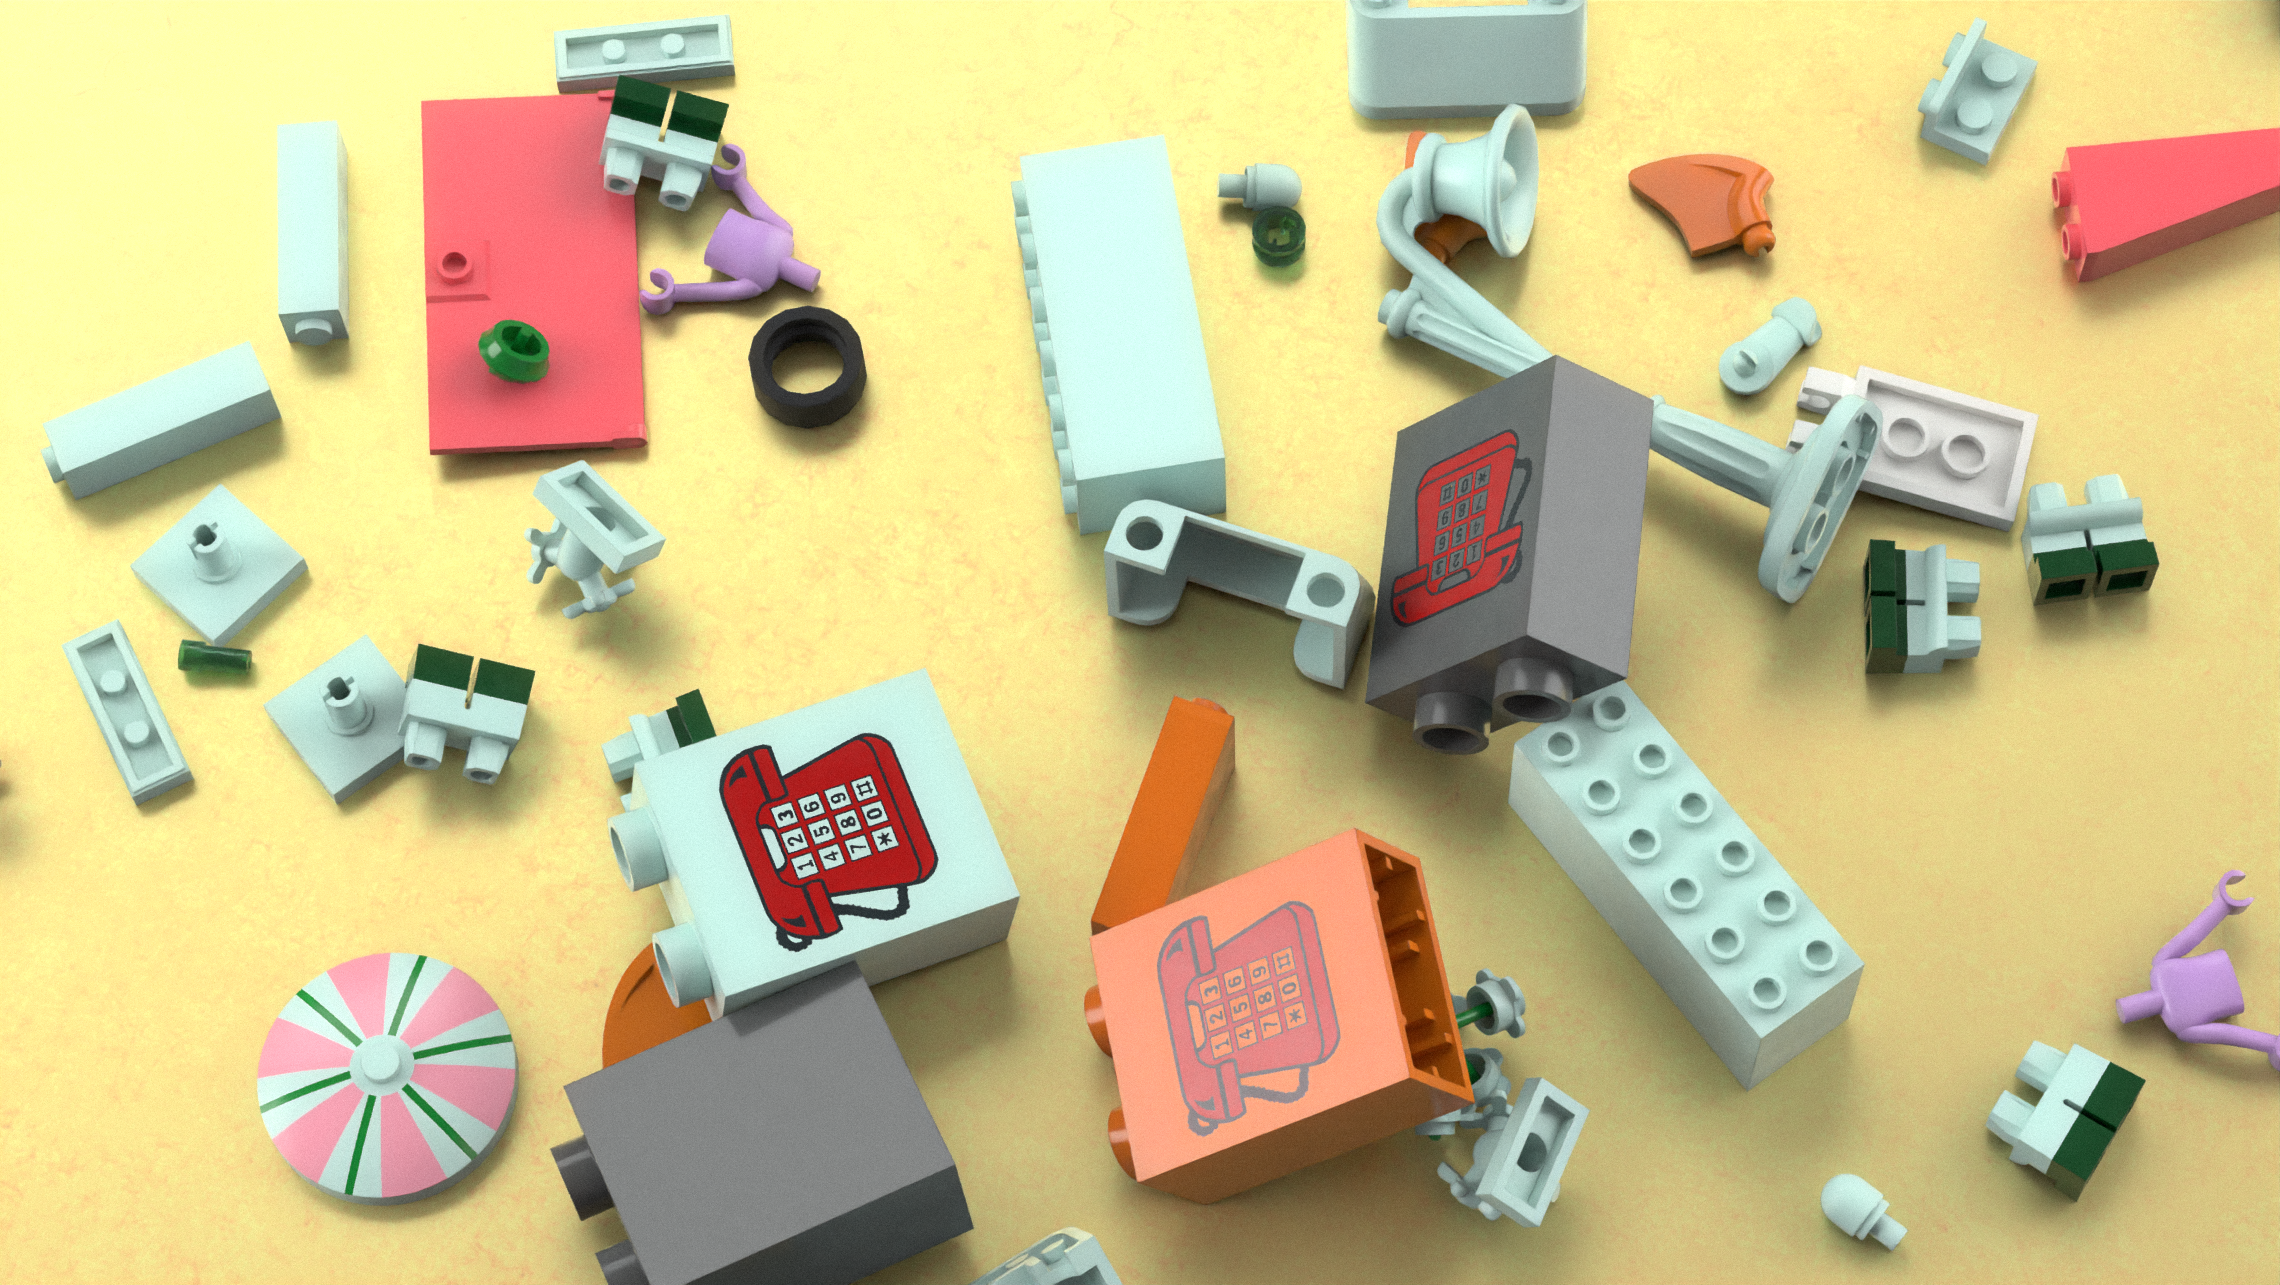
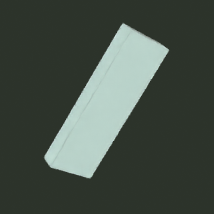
(644, 52)
(127, 712)

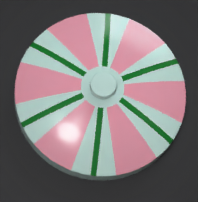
(388, 1079)

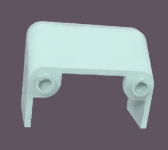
(1465, 58)

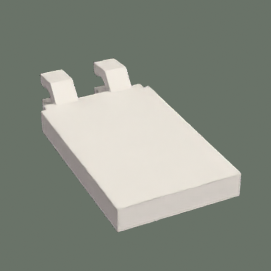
(1934, 444)

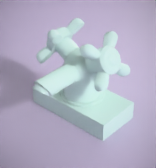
(596, 530)
(1519, 1154)

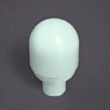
(1262, 186)
(1860, 1210)

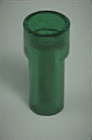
(198, 656)

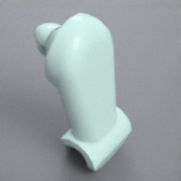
(1757, 360)

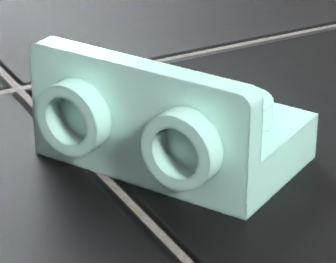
(1976, 94)

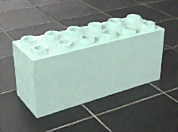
(1118, 331)
(1684, 882)

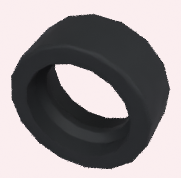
(799, 326)

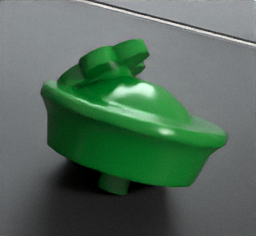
(515, 352)

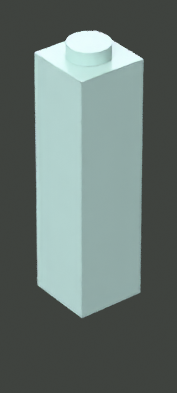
(312, 232)
(159, 421)

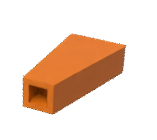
(1169, 813)

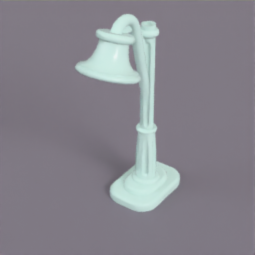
(1497, 187)

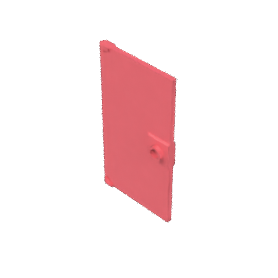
(535, 239)

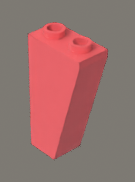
(2161, 195)

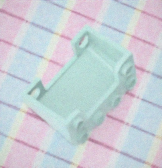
(1164, 546)

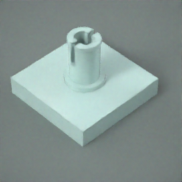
(219, 567)
(344, 718)

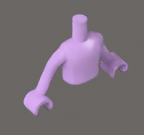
(742, 247)
(2200, 987)

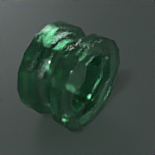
(1274, 254)

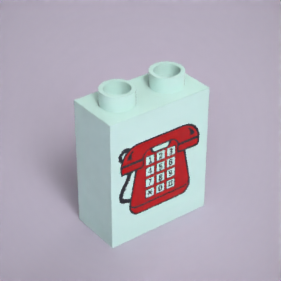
(815, 848)

